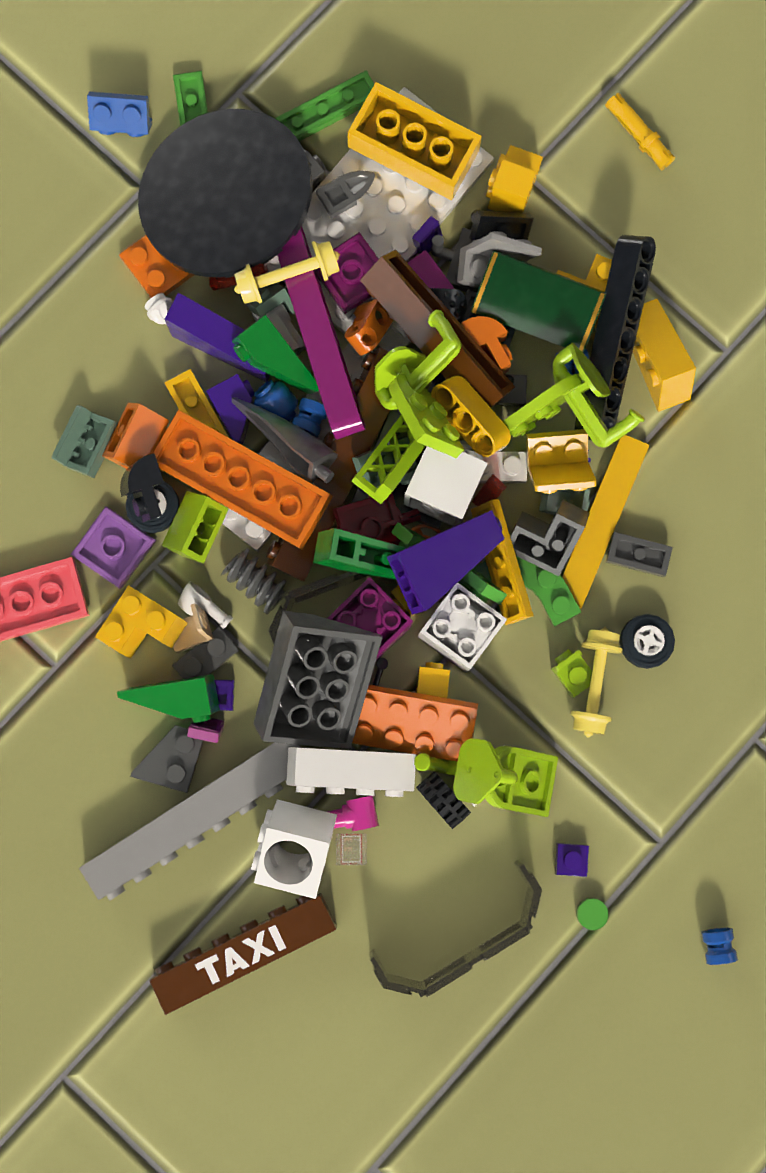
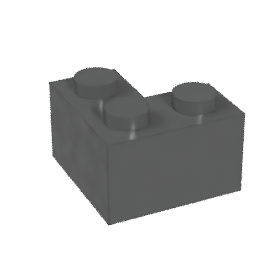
(551, 543)

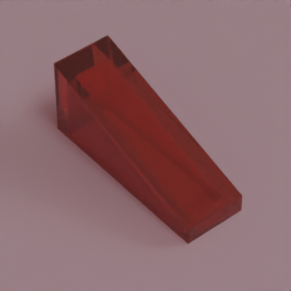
(491, 490)

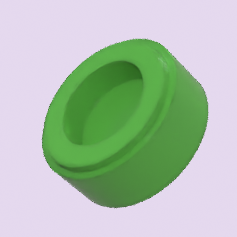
(592, 913)

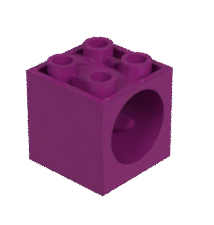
(375, 612)

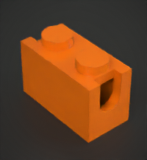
(135, 435)

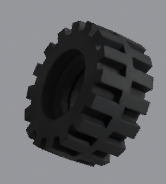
(443, 800)

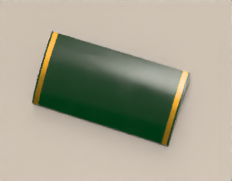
(538, 301)

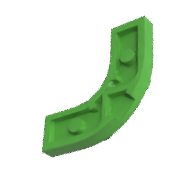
(482, 586)
(548, 588)

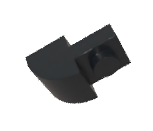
(140, 480)

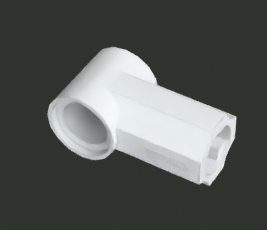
(281, 321)

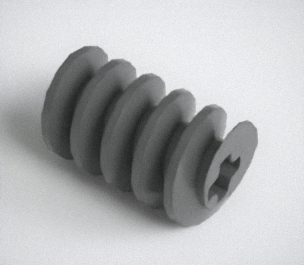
(255, 579)

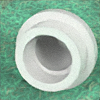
(158, 307)

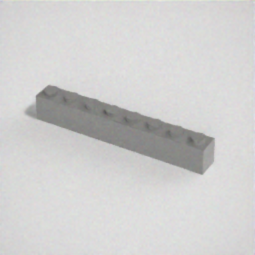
(188, 822)

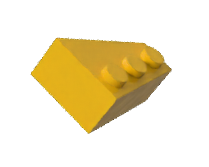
(663, 358)

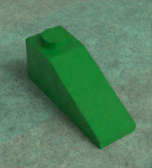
(270, 353)
(354, 553)
(179, 698)

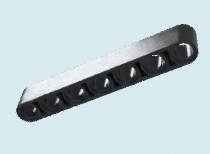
(620, 321)

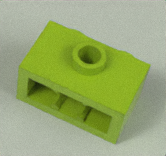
(195, 526)

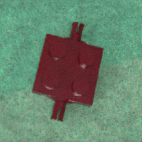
(373, 519)

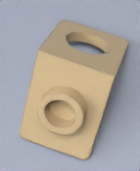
(195, 632)

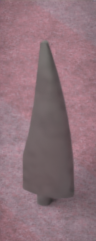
(299, 448)

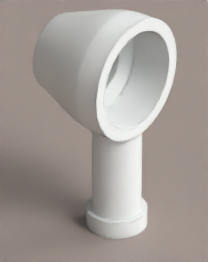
(194, 594)

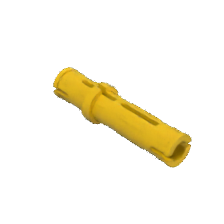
(644, 136)

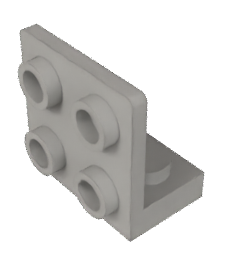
(476, 255)

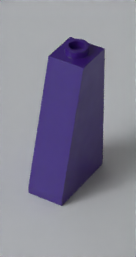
(207, 332)
(439, 562)

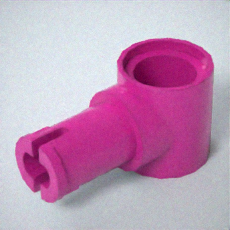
(357, 814)

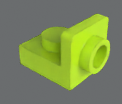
(572, 672)

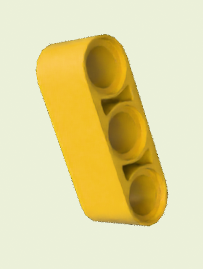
(471, 416)

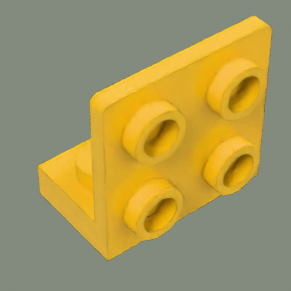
(559, 461)

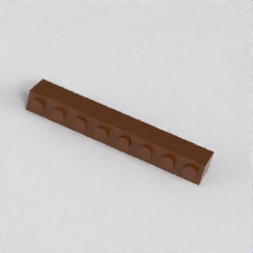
(290, 558)

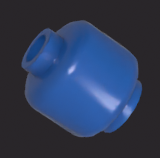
(276, 399)

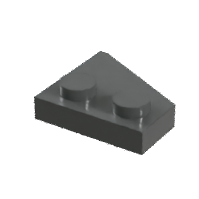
(171, 761)

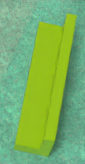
(397, 470)

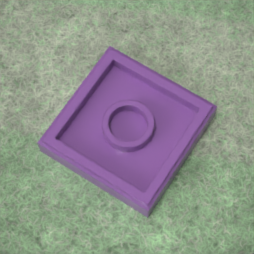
(113, 547)

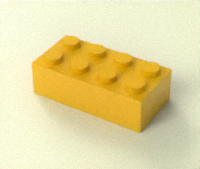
(413, 141)

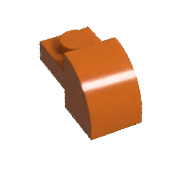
(489, 335)

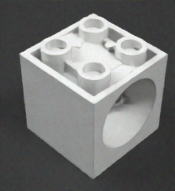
(445, 484)
(461, 627)
(291, 871)

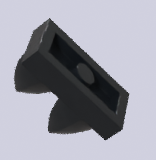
(513, 224)

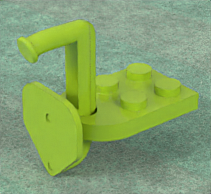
(402, 384)
(572, 389)
(503, 776)

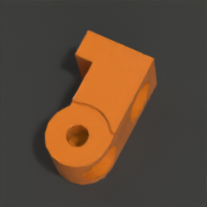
(366, 329)

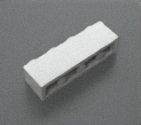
(351, 770)

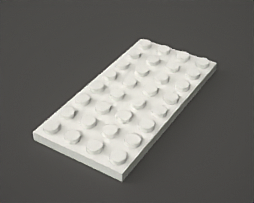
(384, 215)

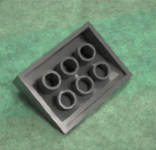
(316, 682)

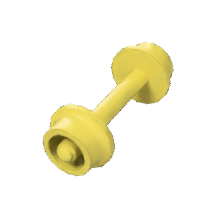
(324, 259)
(602, 642)

